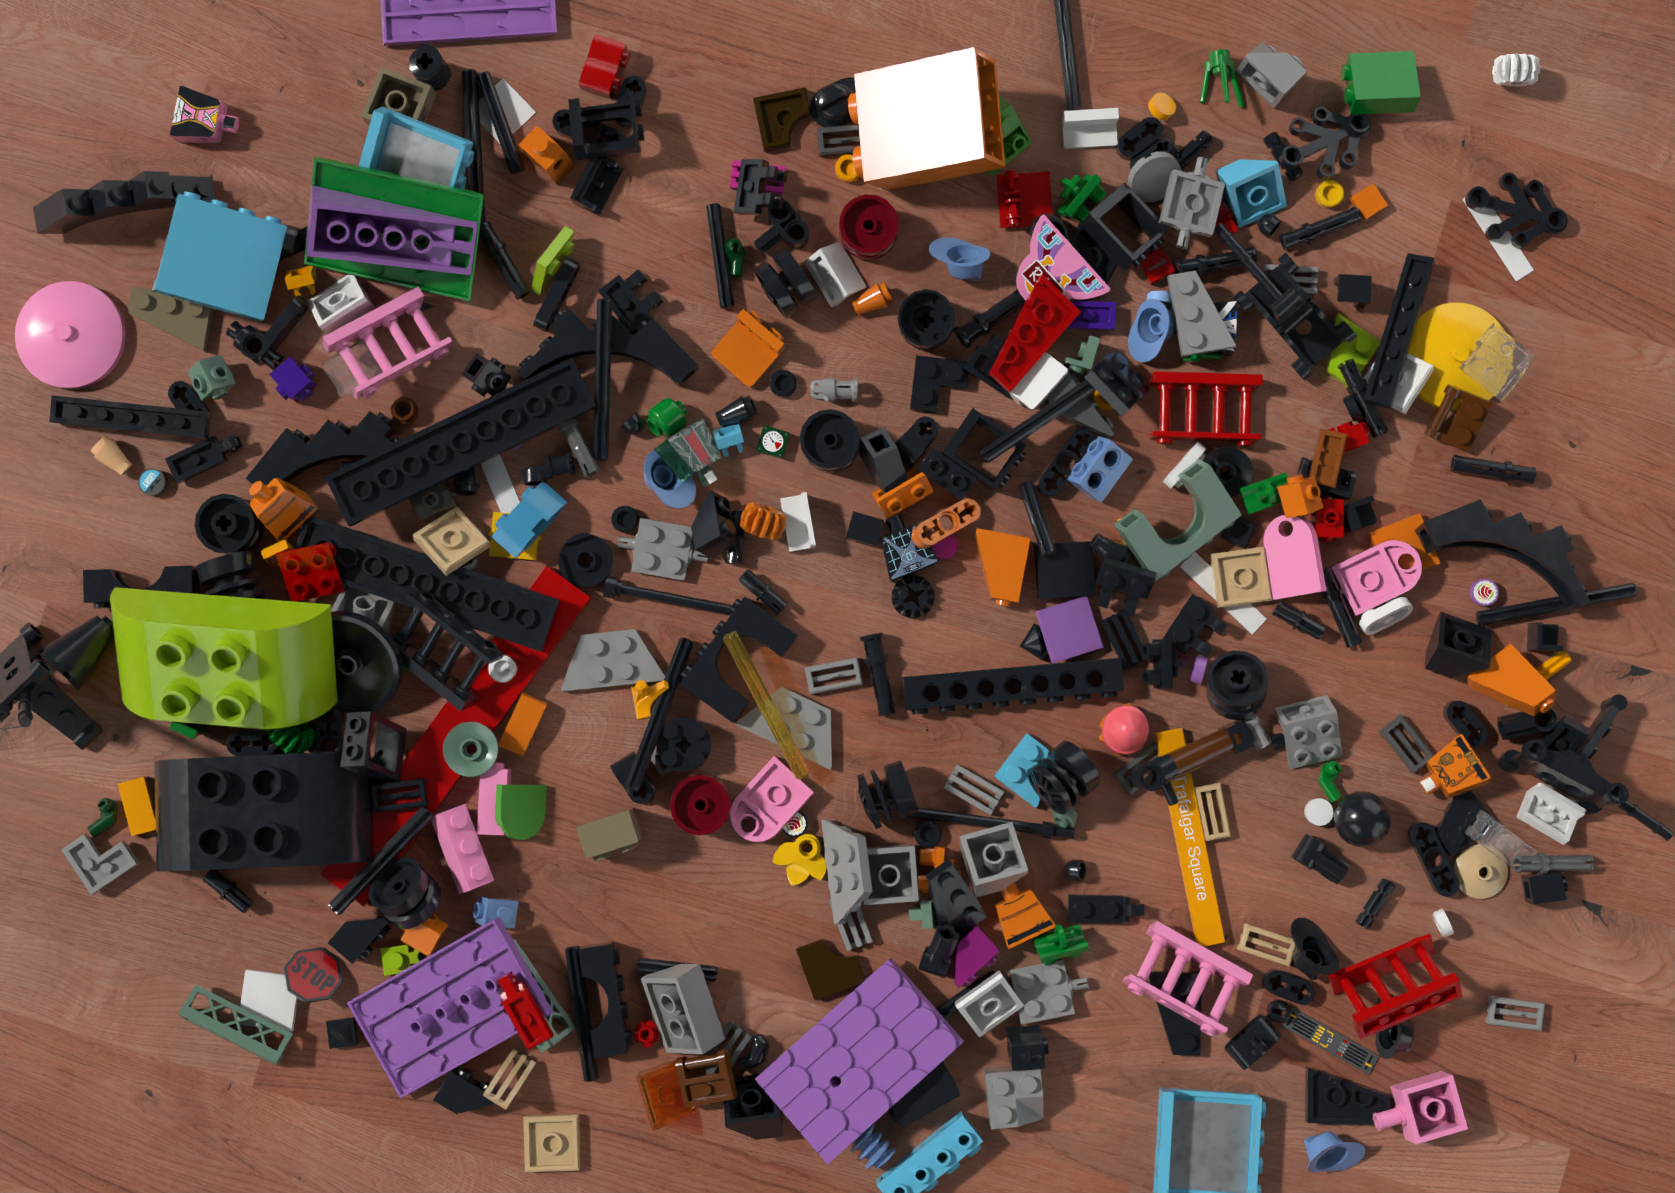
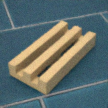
(1222, 810)
(1244, 937)
(521, 1060)

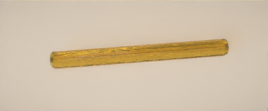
(766, 705)

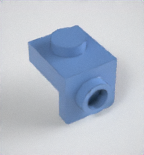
(490, 908)

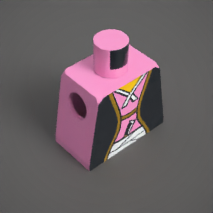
(200, 118)

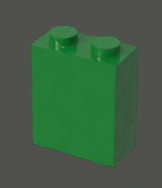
(1381, 82)

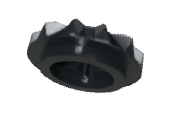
(925, 600)

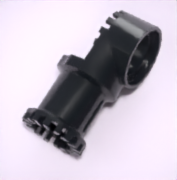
(553, 466)

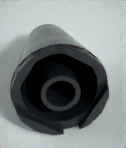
(80, 649)

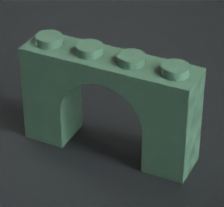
(1212, 514)

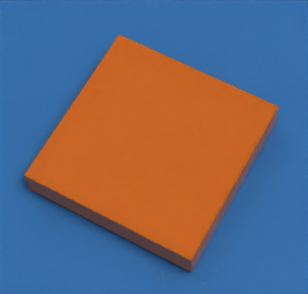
(1405, 531)

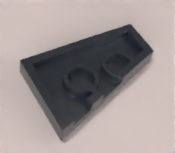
(953, 899)

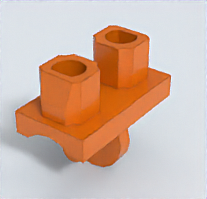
(933, 858)

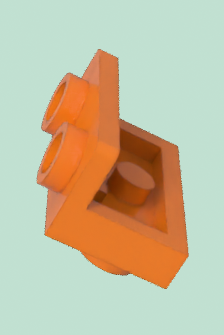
(903, 495)

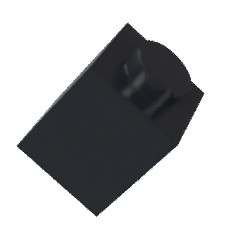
(1544, 888)

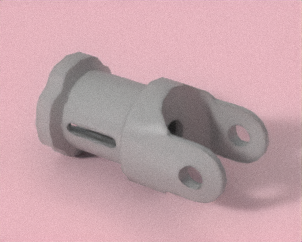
(833, 389)

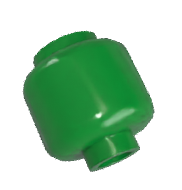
(667, 418)

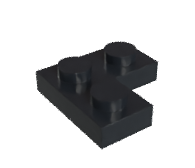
(930, 375)

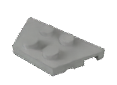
(611, 660)
(805, 721)
(846, 868)

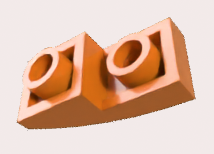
(522, 724)

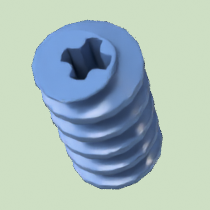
(872, 1148)

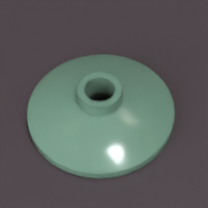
(456, 749)

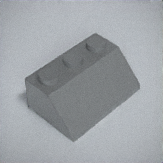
(683, 1009)

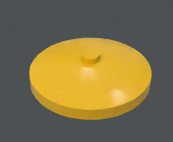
(1445, 340)

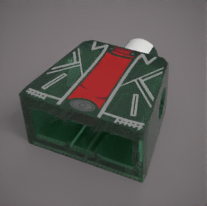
(691, 453)

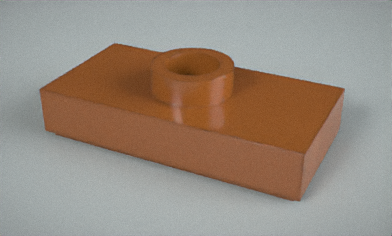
(1328, 457)

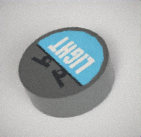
(153, 482)

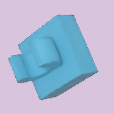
(728, 436)

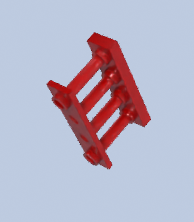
(1219, 385)
(1402, 1007)

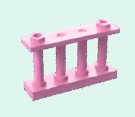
(387, 316)
(1209, 964)

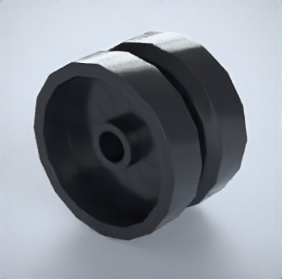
(782, 285)
(833, 425)
(213, 522)
(1237, 685)
(405, 893)

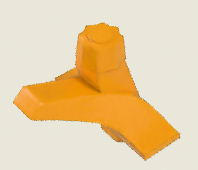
(644, 696)

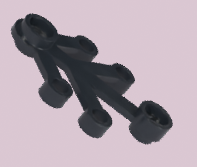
(1327, 139)
(1520, 210)

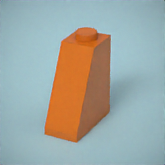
(1003, 564)
(1514, 683)

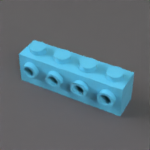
(932, 1158)

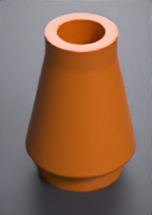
(873, 299)

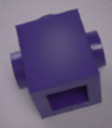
(294, 380)

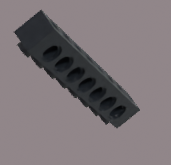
(1109, 670)

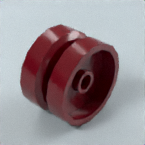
(882, 219)
(685, 799)

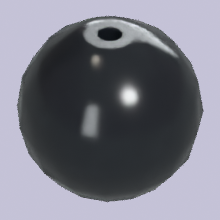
(1362, 819)

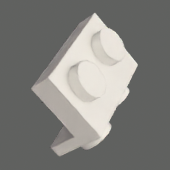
(1550, 812)

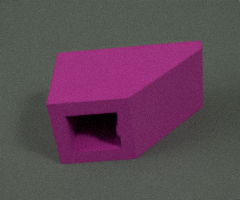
(971, 954)

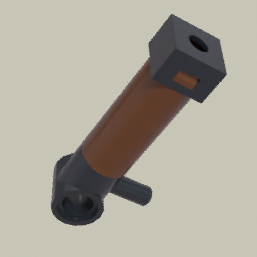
(1226, 741)

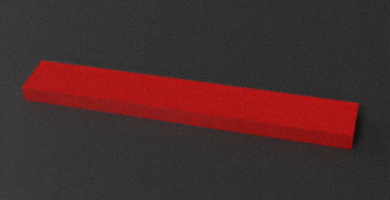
(491, 708)

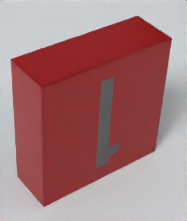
(1157, 266)

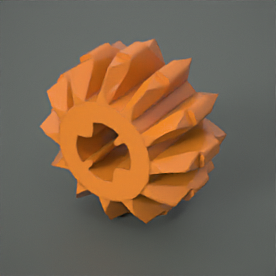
(763, 521)

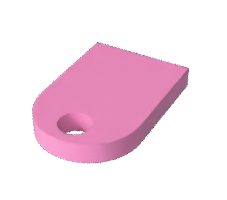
(1294, 559)
(1376, 576)
(769, 799)

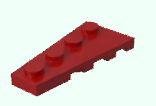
(1035, 330)

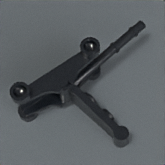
(1286, 306)
(39, 692)
(1574, 773)

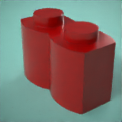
(603, 66)

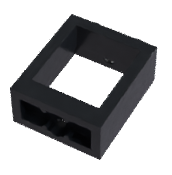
(1139, 213)
(960, 435)
(388, 747)

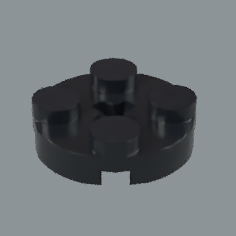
(572, 553)
(694, 733)

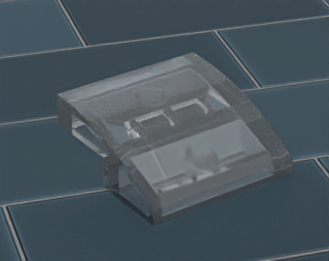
(1498, 362)

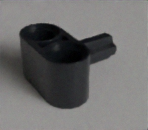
(781, 230)
(1252, 1041)

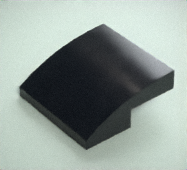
(1066, 572)

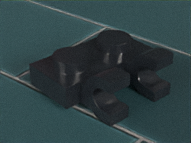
(752, 184)
(625, 303)
(982, 362)
(1125, 578)
(1190, 622)

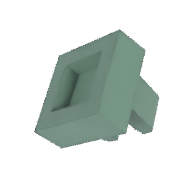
(925, 913)

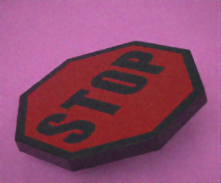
(313, 975)

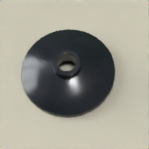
(1239, 471)

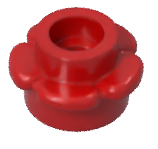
(650, 1027)

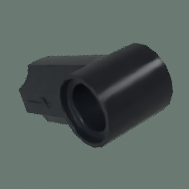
(1523, 724)
(1315, 856)
(938, 955)

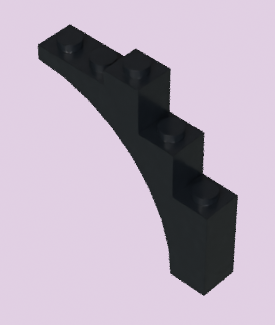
(115, 197)
(574, 339)
(293, 455)
(1513, 537)

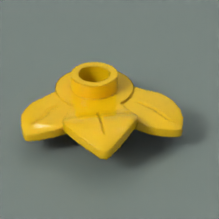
(801, 863)

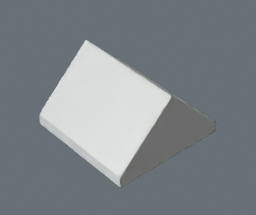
(340, 304)
(988, 1004)

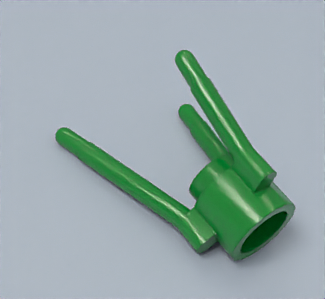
(1221, 65)

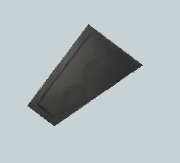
(1181, 1033)
(1340, 1101)

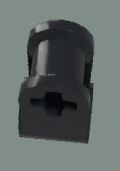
(912, 444)
(622, 769)

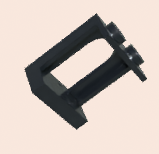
(584, 115)

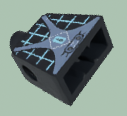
(901, 553)

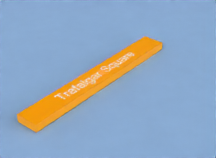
(1192, 850)

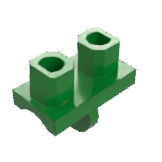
(1075, 194)
(1263, 493)
(1060, 944)

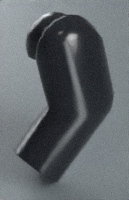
(758, 1053)

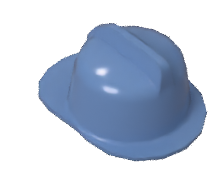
(961, 257)
(1150, 330)
(666, 484)
(1331, 1153)

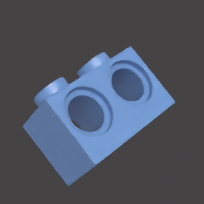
(1103, 473)

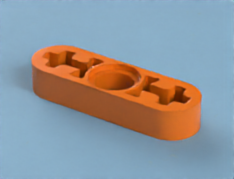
(940, 532)

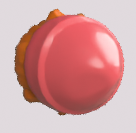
(1124, 730)

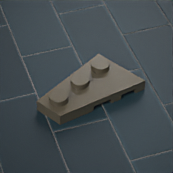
(172, 315)

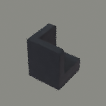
(1354, 289)
(1359, 514)
(864, 529)
(1543, 637)

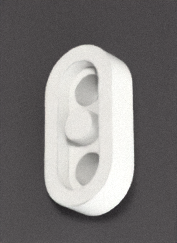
(1192, 456)
(1386, 615)

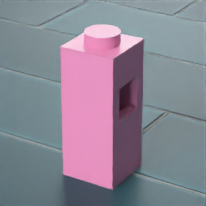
(487, 798)

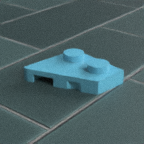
(1014, 769)

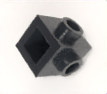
(486, 375)

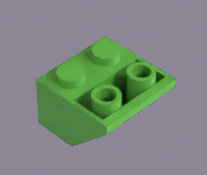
(1014, 135)

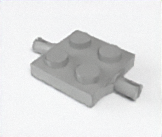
(1191, 203)
(662, 549)
(1044, 991)

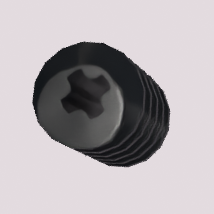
(429, 67)

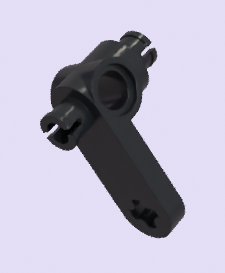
(246, 336)

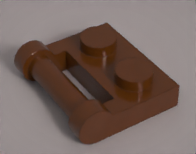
(1465, 422)
(709, 1087)

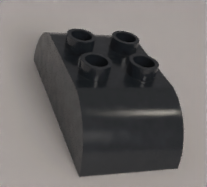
(261, 812)

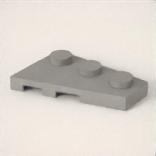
(1196, 317)

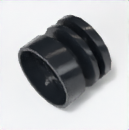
(926, 303)
(230, 575)
(1063, 777)
(887, 794)

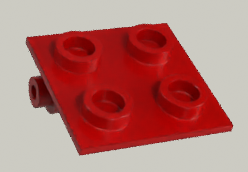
(1023, 197)
(310, 571)

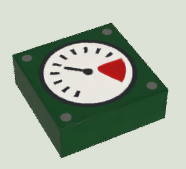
(772, 442)

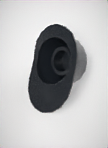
(830, 103)
(1312, 952)
(1394, 1039)

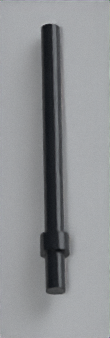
(1046, 829)

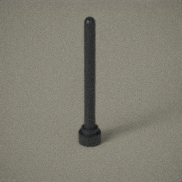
(614, 587)

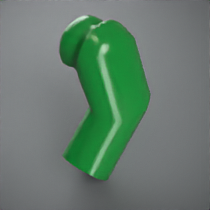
(1327, 780)

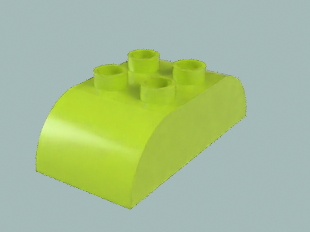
(223, 658)

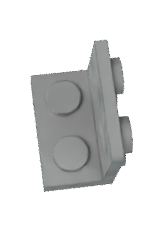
(1310, 731)

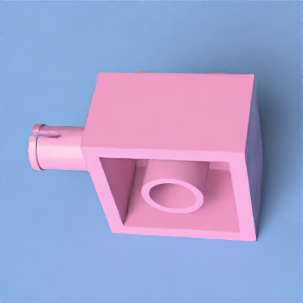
(1424, 1108)

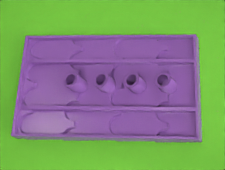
(459, 20)
(444, 1007)
(877, 1044)

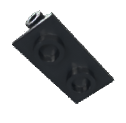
(947, 473)

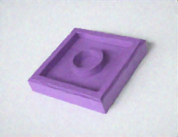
(1069, 629)

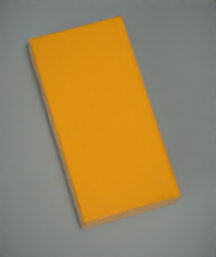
(138, 805)

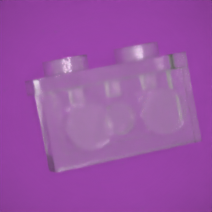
(340, 373)

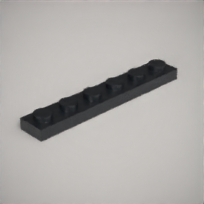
(1399, 330)
(130, 417)

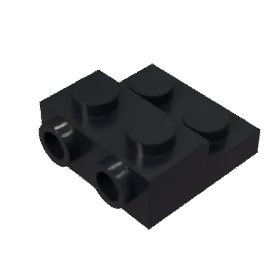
(1117, 382)

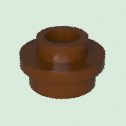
(399, 404)

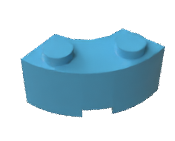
(528, 519)

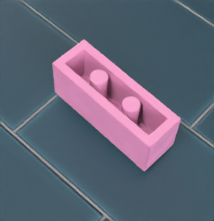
(462, 849)

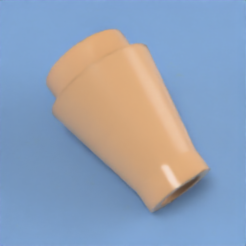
(110, 454)

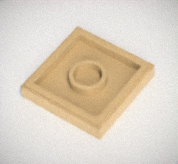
(451, 540)
(1241, 577)
(551, 1142)

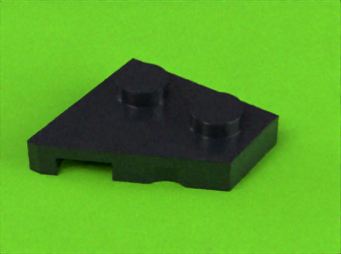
(1456, 820)

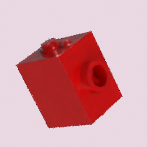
(1334, 511)

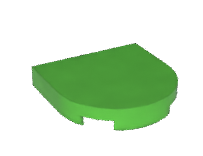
(520, 809)

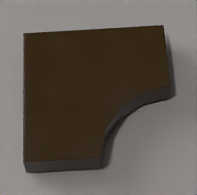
(778, 116)
(827, 971)

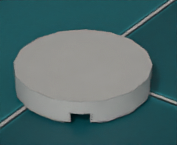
(1151, 176)

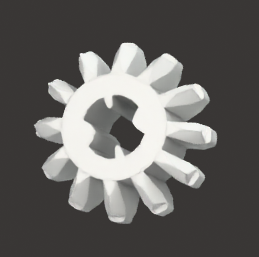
(1516, 70)

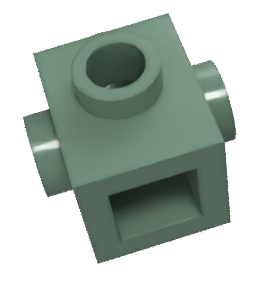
(211, 378)

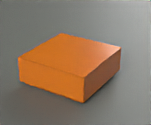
(1368, 201)

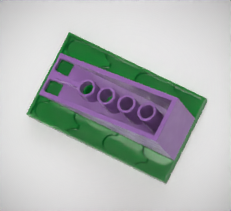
(393, 228)

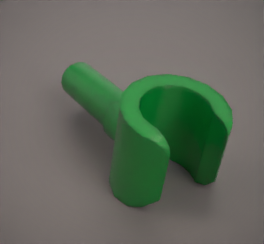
(1197, 357)

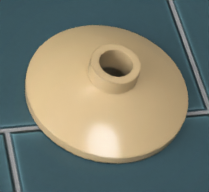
(1467, 871)

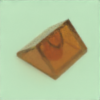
(662, 1095)

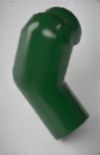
(736, 255)
(107, 819)

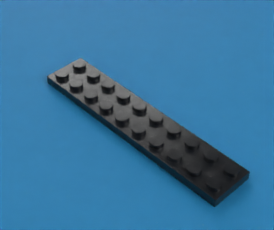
(460, 442)
(471, 596)

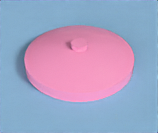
(70, 335)

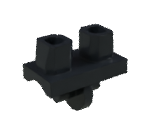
(1164, 663)

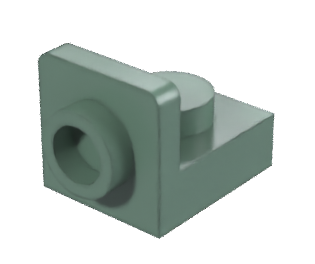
(1087, 353)

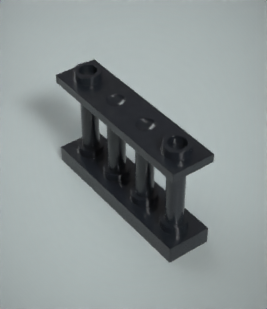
(429, 671)

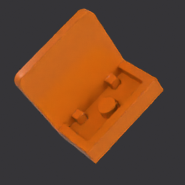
(748, 348)

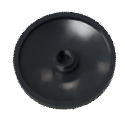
(365, 663)

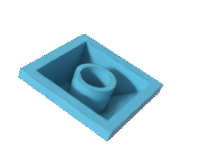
(1252, 189)

